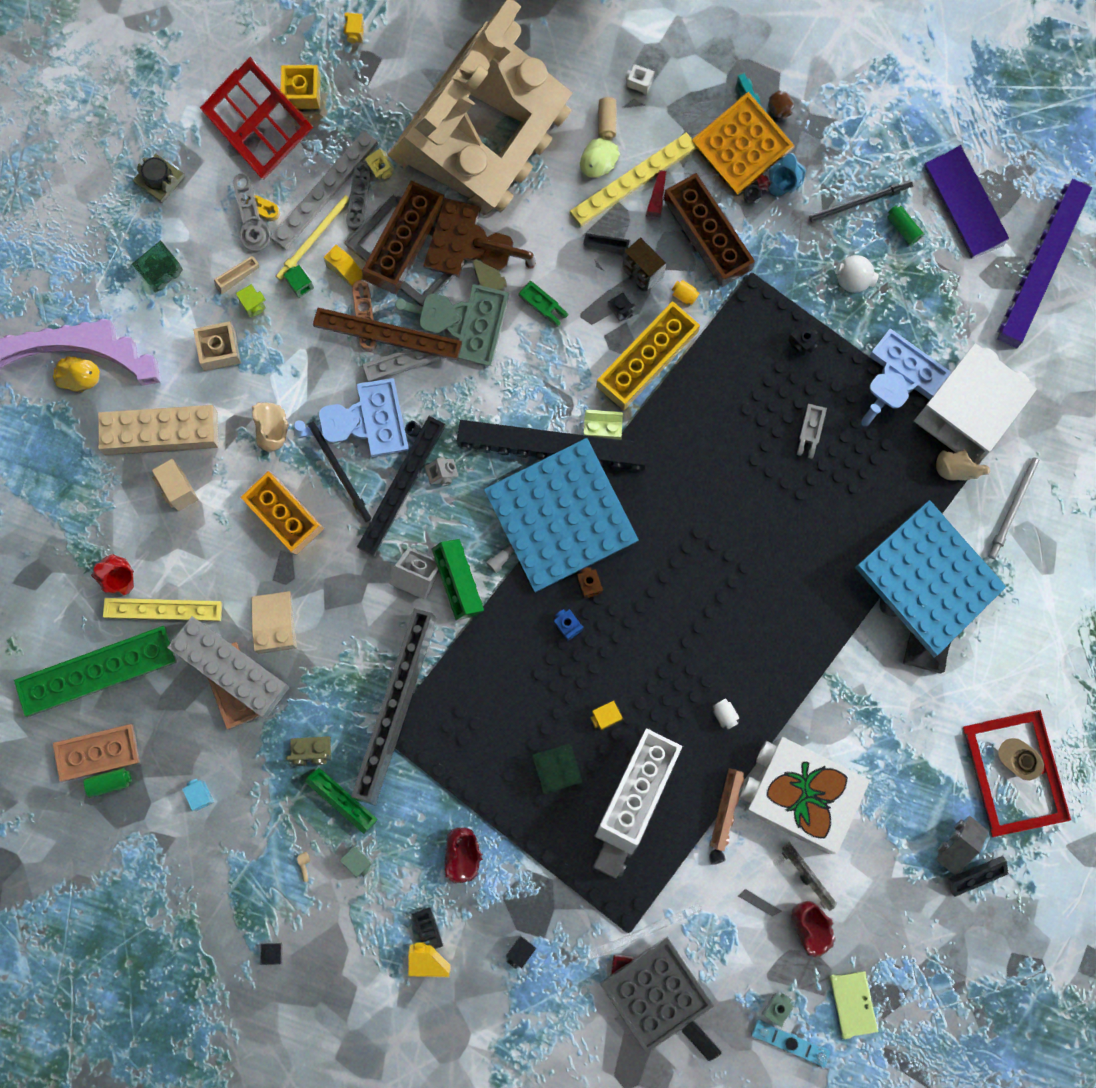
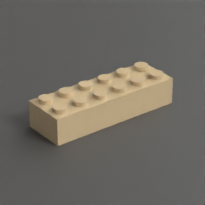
(158, 430)

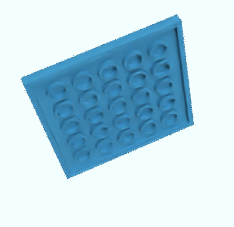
(561, 515)
(931, 578)

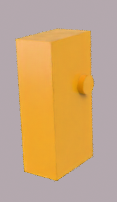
(282, 513)

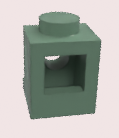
(771, 1009)

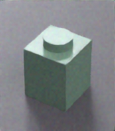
(357, 862)

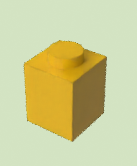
(606, 716)

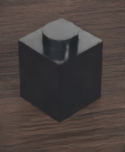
(520, 952)

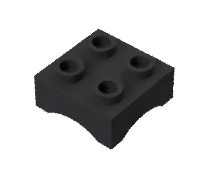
(918, 656)

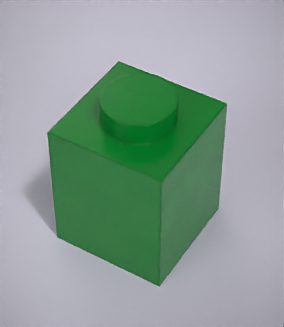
(298, 281)

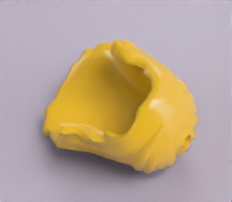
(74, 374)

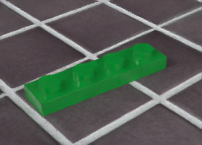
(341, 800)

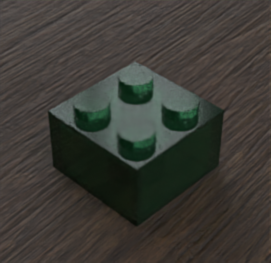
(557, 769)

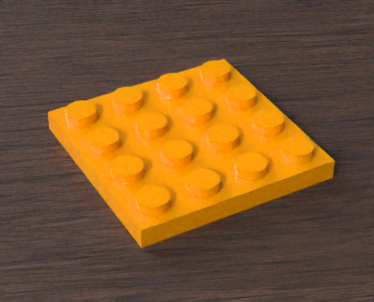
(743, 143)

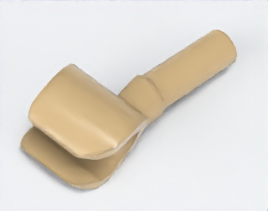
(302, 860)

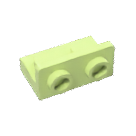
(603, 424)

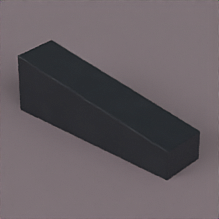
(606, 243)

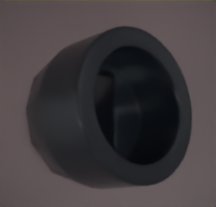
(412, 425)
(716, 857)

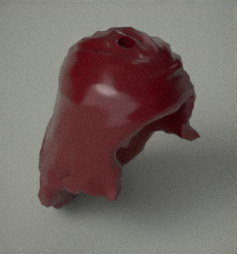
(462, 862)
(813, 928)

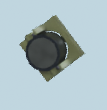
(157, 175)

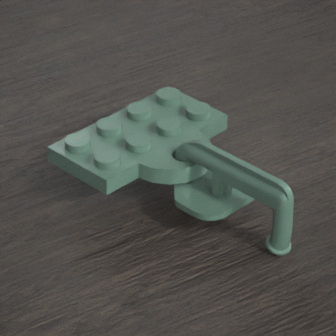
(476, 326)

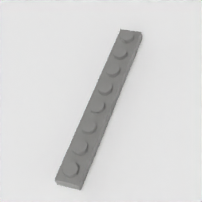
(324, 190)

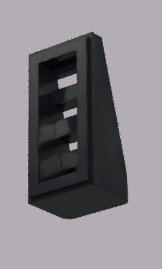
(416, 915)

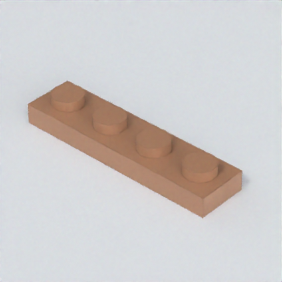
(726, 810)

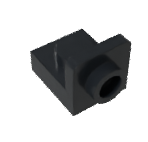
(622, 307)

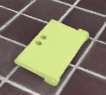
(851, 999)

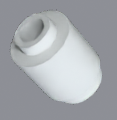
(725, 714)

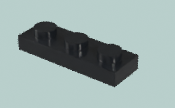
(978, 876)

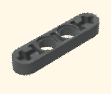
(358, 196)

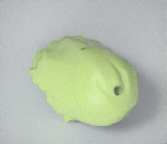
(601, 155)

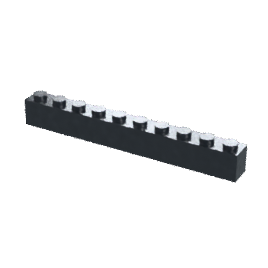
(545, 443)

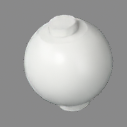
(856, 274)

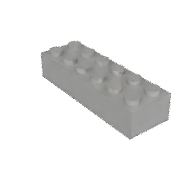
(228, 667)

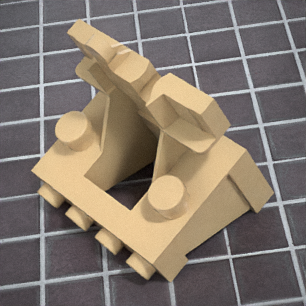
(497, 72)

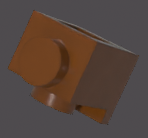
(589, 590)

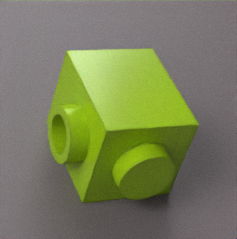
(251, 300)

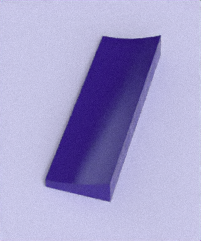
(966, 202)

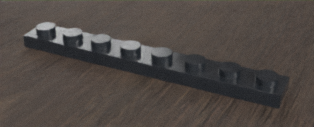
(401, 486)

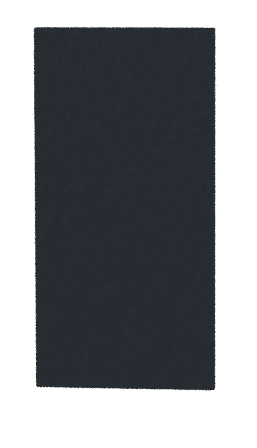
(727, 595)

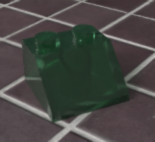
(157, 267)

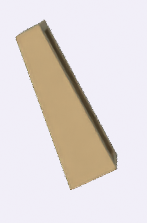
(235, 274)

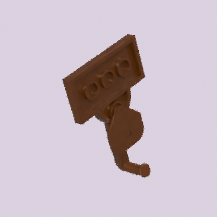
(457, 234)

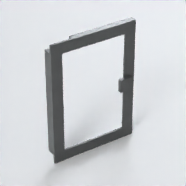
(368, 225)

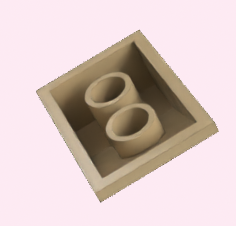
(273, 623)

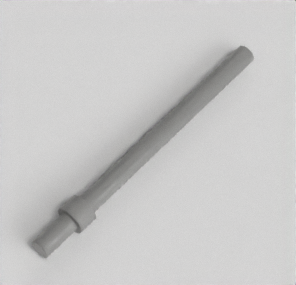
(999, 540)

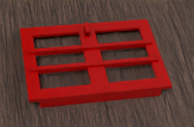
(256, 117)

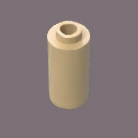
(607, 118)

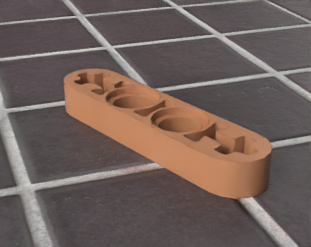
(368, 314)

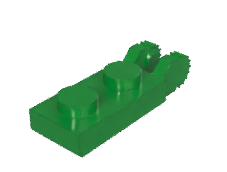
(542, 302)

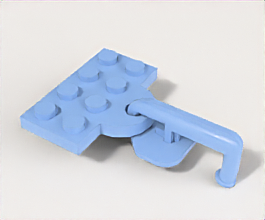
(903, 371)
(378, 417)

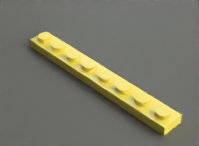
(633, 180)

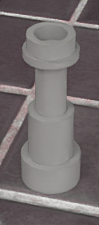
(496, 562)

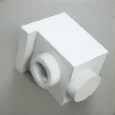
(639, 79)

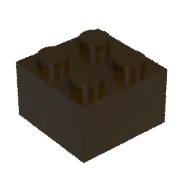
(643, 264)

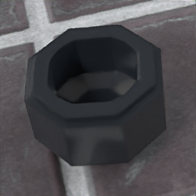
(752, 193)

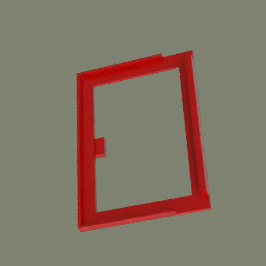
(1049, 767)

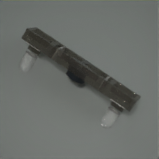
(807, 875)

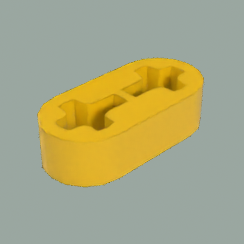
(268, 205)

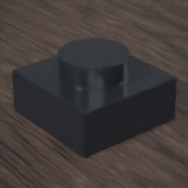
(271, 953)

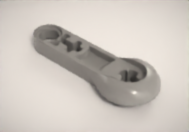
(250, 217)

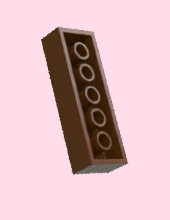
(708, 230)
(403, 237)

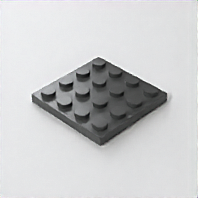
(656, 994)

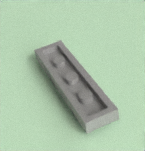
(396, 364)

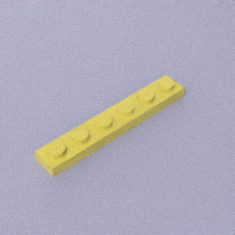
(162, 609)

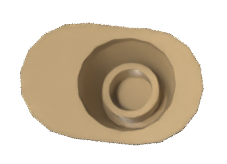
(1021, 759)

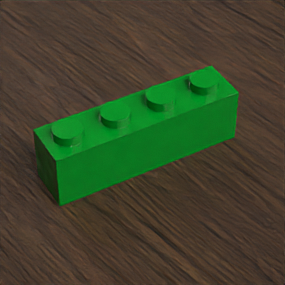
(457, 579)

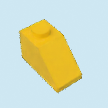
(343, 265)
(427, 962)

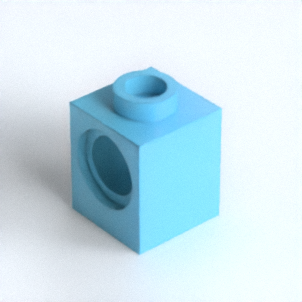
(197, 794)

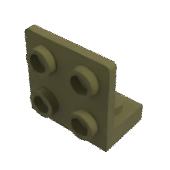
(310, 750)

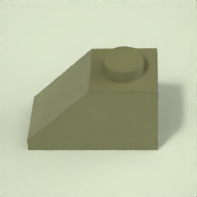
(489, 276)

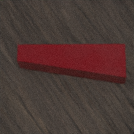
(655, 205)

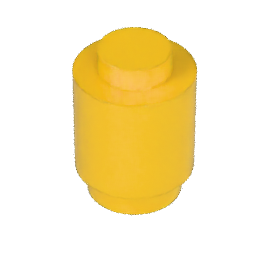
(685, 292)

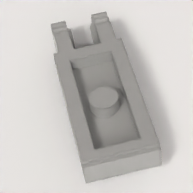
(811, 428)

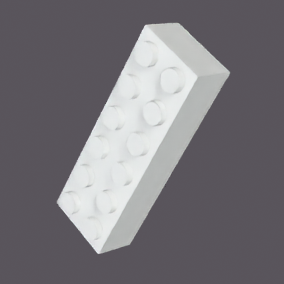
(638, 791)

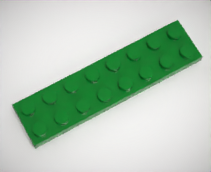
(94, 671)

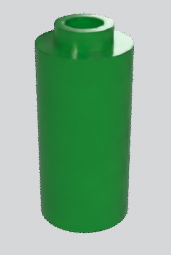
(905, 225)
(107, 782)

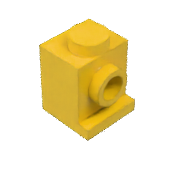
(354, 27)

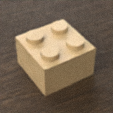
(217, 346)
(174, 485)

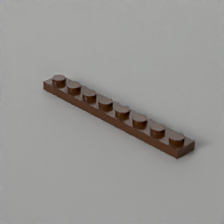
(387, 333)

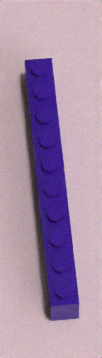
(1044, 263)

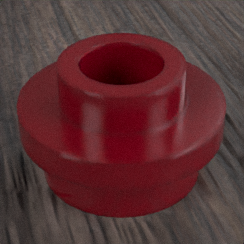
(763, 182)

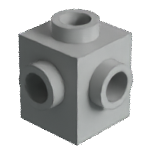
(441, 471)

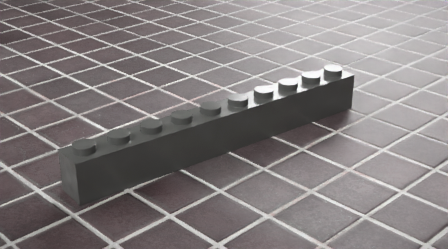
(394, 707)

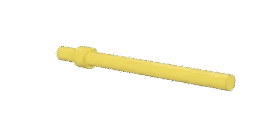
(313, 237)

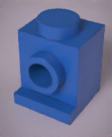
(571, 630)

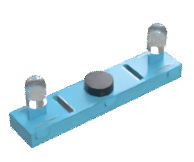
(791, 1043)

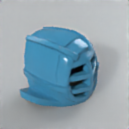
(786, 175)

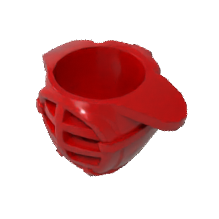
(114, 575)

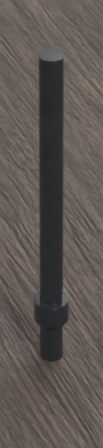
(893, 189)
(358, 503)

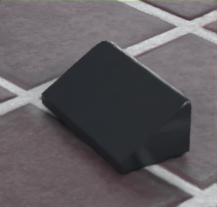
(701, 1041)

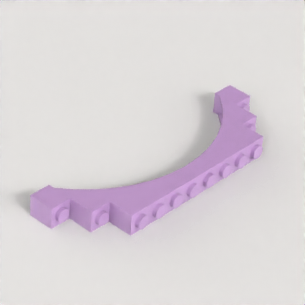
(89, 338)

